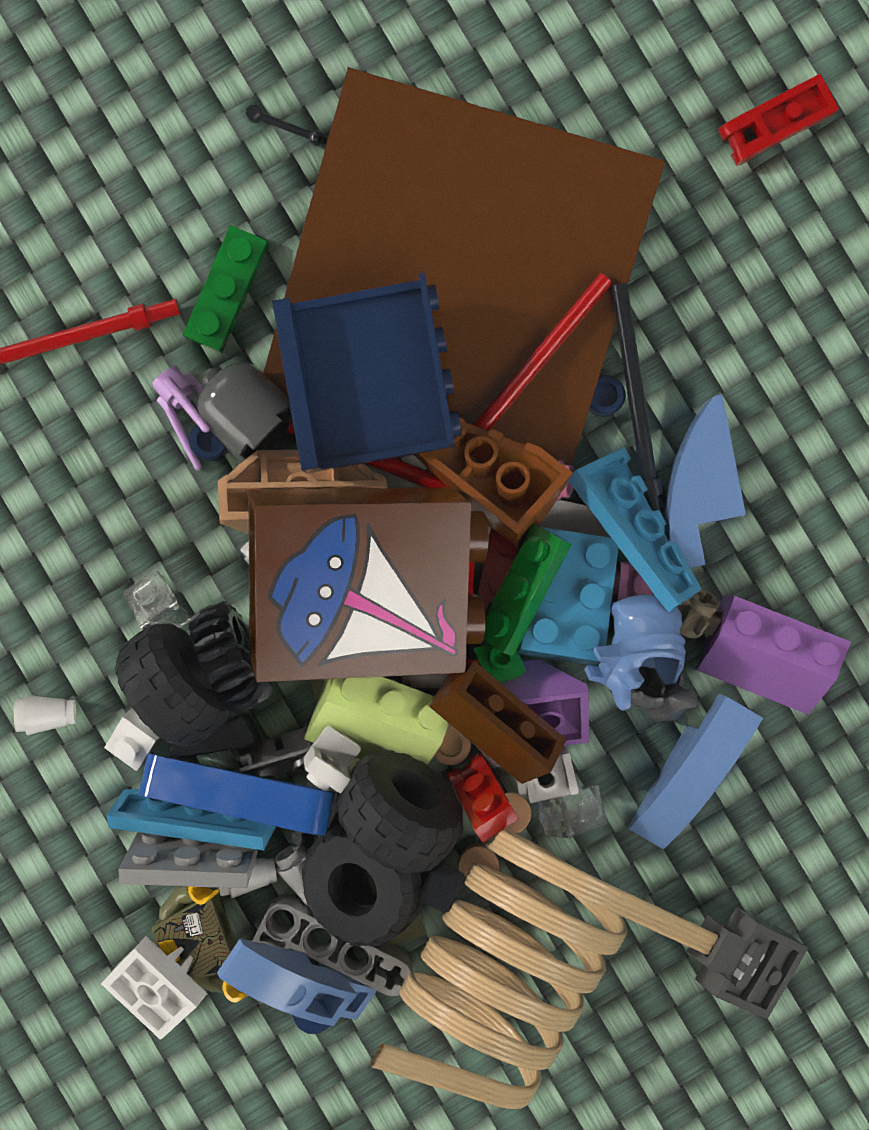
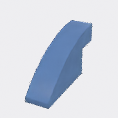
(702, 481)
(694, 771)

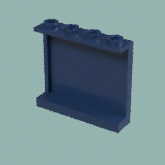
(366, 375)

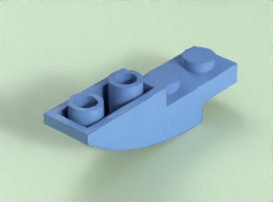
(293, 984)

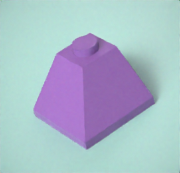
(555, 698)

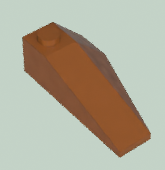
(500, 477)

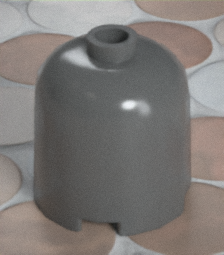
(244, 409)

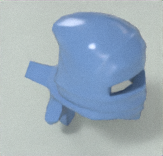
(642, 638)

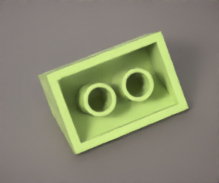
(379, 716)

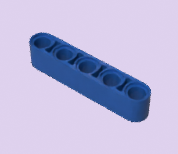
(237, 794)

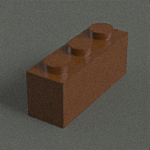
(498, 723)

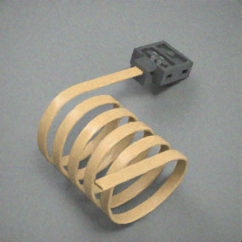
(740, 960)

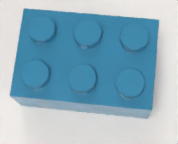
(577, 604)

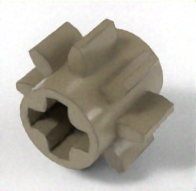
(700, 615)

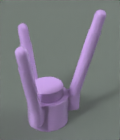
(176, 391)

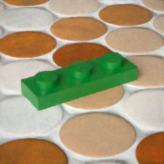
(226, 289)
(524, 588)

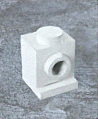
(562, 783)

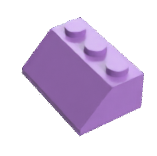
(772, 655)

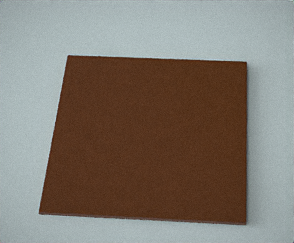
(503, 225)

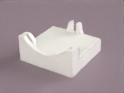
(155, 987)

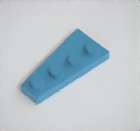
(638, 531)

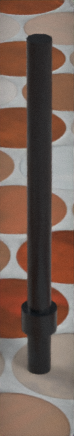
(636, 395)

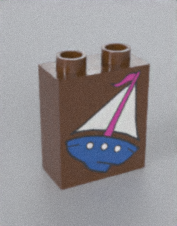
(362, 582)

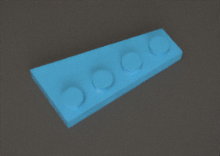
(169, 819)

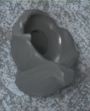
(662, 701)

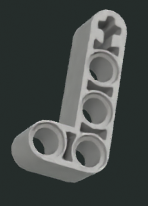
(334, 952)

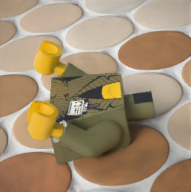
(200, 925)

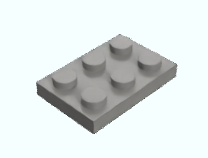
(185, 863)

